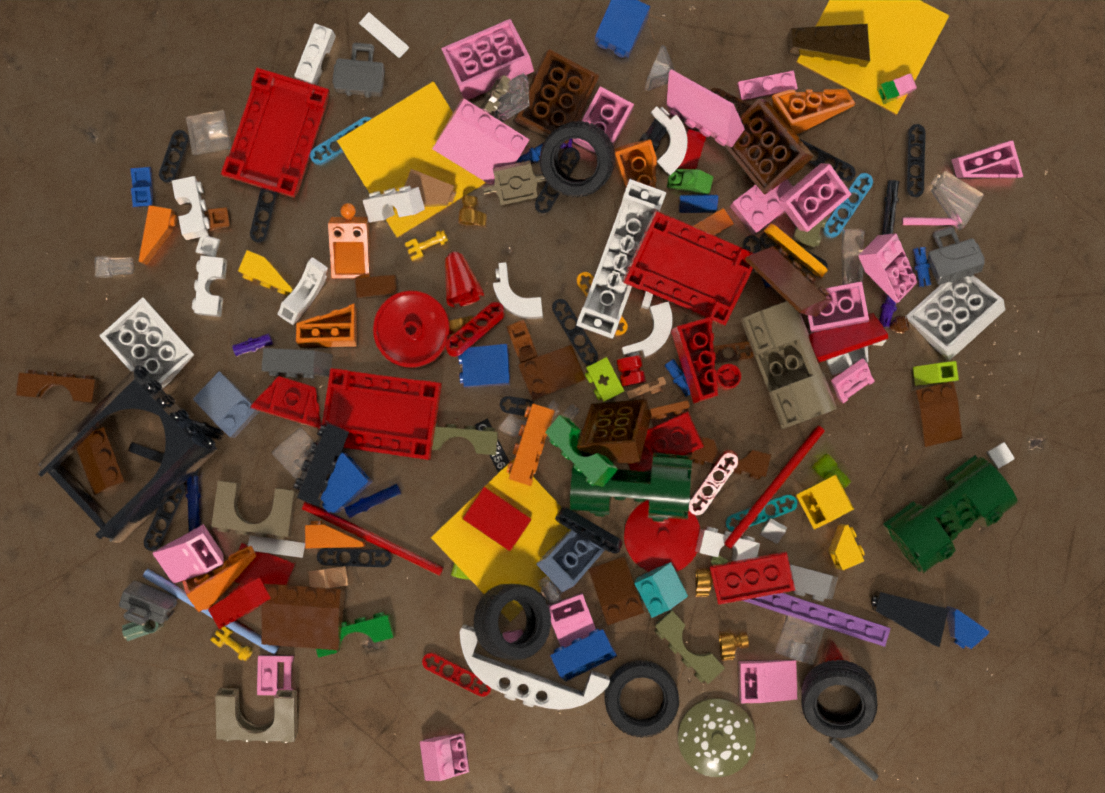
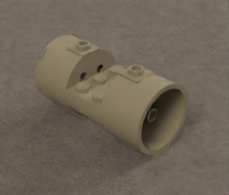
(788, 364)

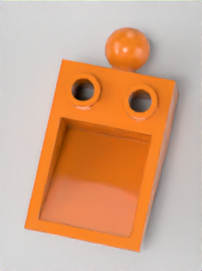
(348, 248)

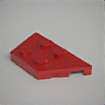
(290, 401)

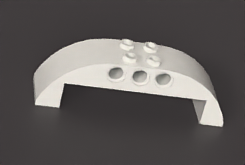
(606, 303)
(558, 695)

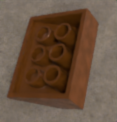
(556, 94)
(768, 147)
(790, 280)
(616, 430)
(302, 617)

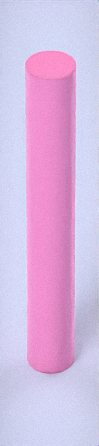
(927, 221)

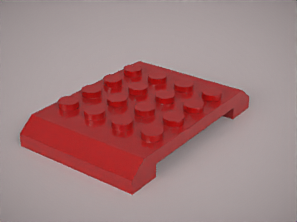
(276, 133)
(689, 267)
(383, 412)

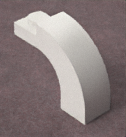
(678, 140)
(304, 293)
(522, 307)
(662, 325)

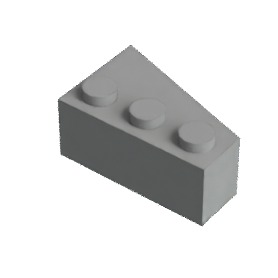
(813, 583)

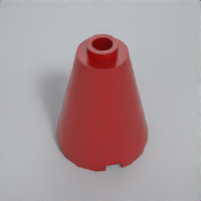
(460, 281)

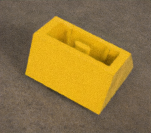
(824, 502)
(844, 548)

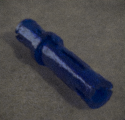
(373, 500)
(193, 503)

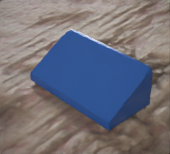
(698, 203)

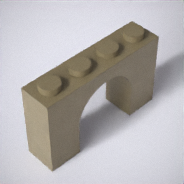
(227, 515)
(233, 726)

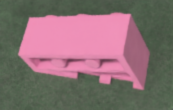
(991, 162)

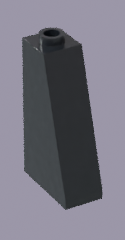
(915, 616)

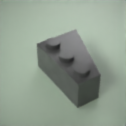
(296, 362)

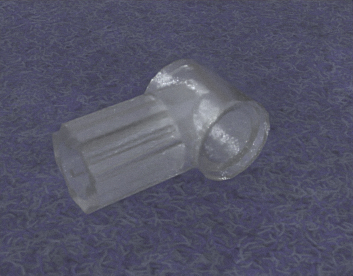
(107, 266)

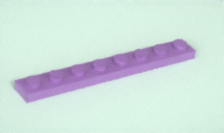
(824, 617)

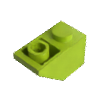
(935, 373)

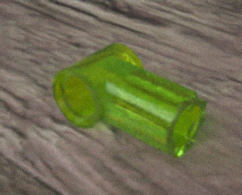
(827, 467)

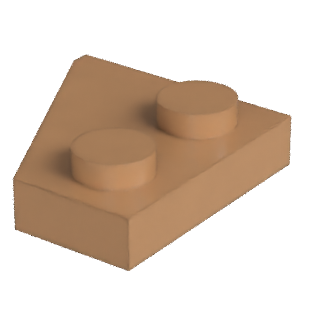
(654, 387)

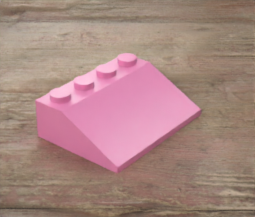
(485, 57)
(703, 110)
(479, 141)

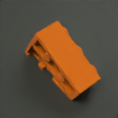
(329, 330)

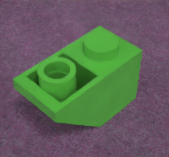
(690, 181)

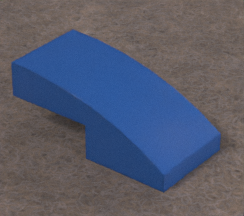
(142, 186)

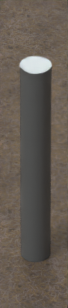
(854, 759)

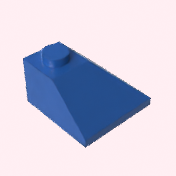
(964, 629)

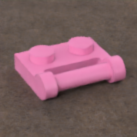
(852, 380)
(268, 673)

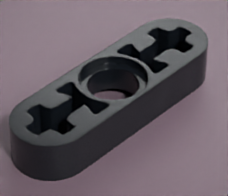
(184, 146)

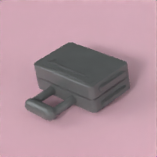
(359, 76)
(954, 260)
(148, 603)

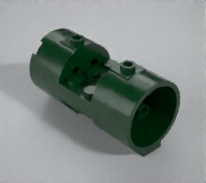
(664, 487)
(974, 494)

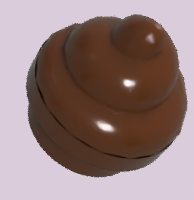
(900, 324)

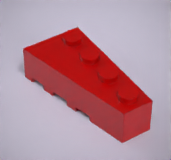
(697, 358)
(240, 602)

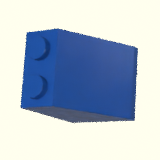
(622, 26)
(485, 366)
(344, 484)

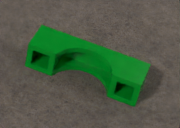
(565, 435)
(377, 628)

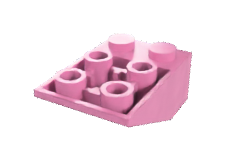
(888, 266)
(190, 555)
(571, 619)
(767, 681)

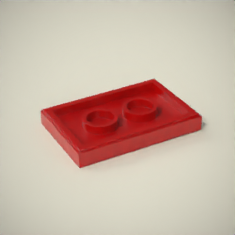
(496, 519)
(268, 567)

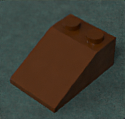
(551, 372)
(938, 413)
(616, 590)

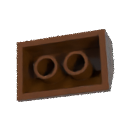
(102, 461)

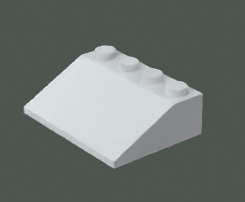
(956, 314)
(148, 341)

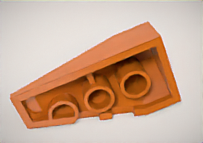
(810, 108)
(637, 162)
(207, 588)

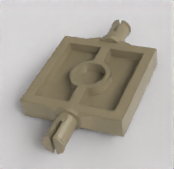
(491, 97)
(514, 183)

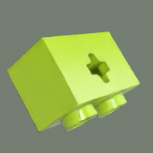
(604, 369)

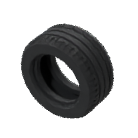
(560, 180)
(537, 621)
(834, 723)
(653, 724)

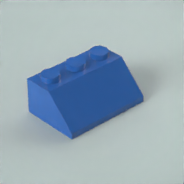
(583, 655)

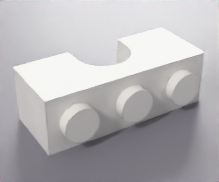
(318, 45)
(406, 201)
(194, 223)
(209, 270)
(711, 541)

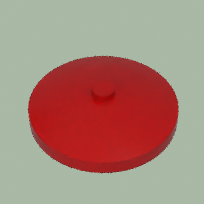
(411, 329)
(662, 542)

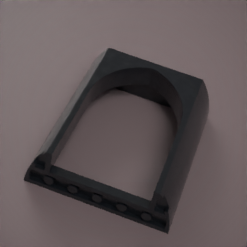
(184, 453)

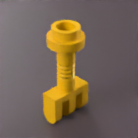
(418, 247)
(244, 653)

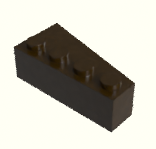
(837, 42)

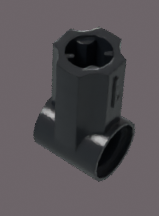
(655, 133)

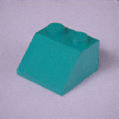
(661, 589)

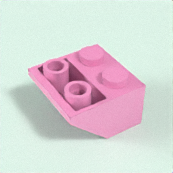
(444, 757)

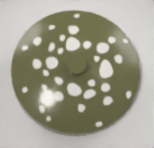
(716, 737)

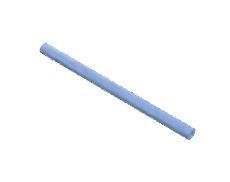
(180, 593)

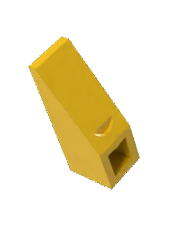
(259, 268)

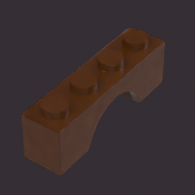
(35, 385)
(754, 463)

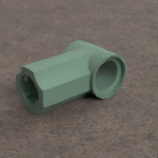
(133, 630)

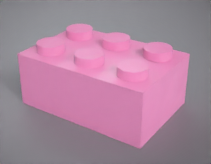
(608, 113)
(814, 197)
(760, 209)
(845, 309)

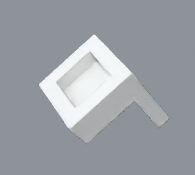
(839, 363)

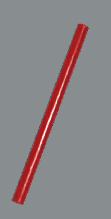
(774, 487)
(373, 538)

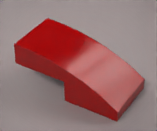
(695, 144)

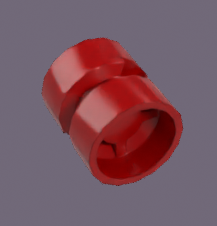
(631, 370)
(728, 376)

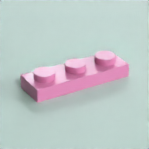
(767, 85)

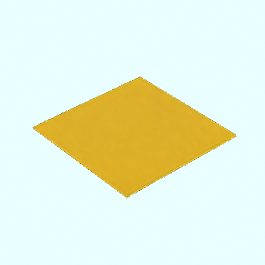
(899, 43)
(401, 141)
(488, 562)

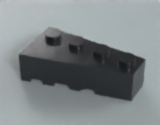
(320, 463)

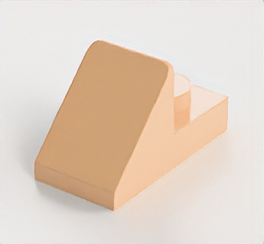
(328, 577)

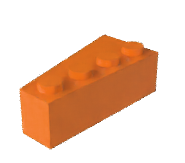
(531, 444)

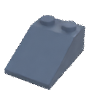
(226, 405)
(569, 560)

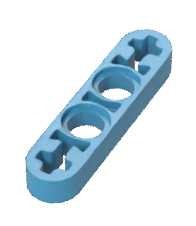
(320, 148)
(848, 206)

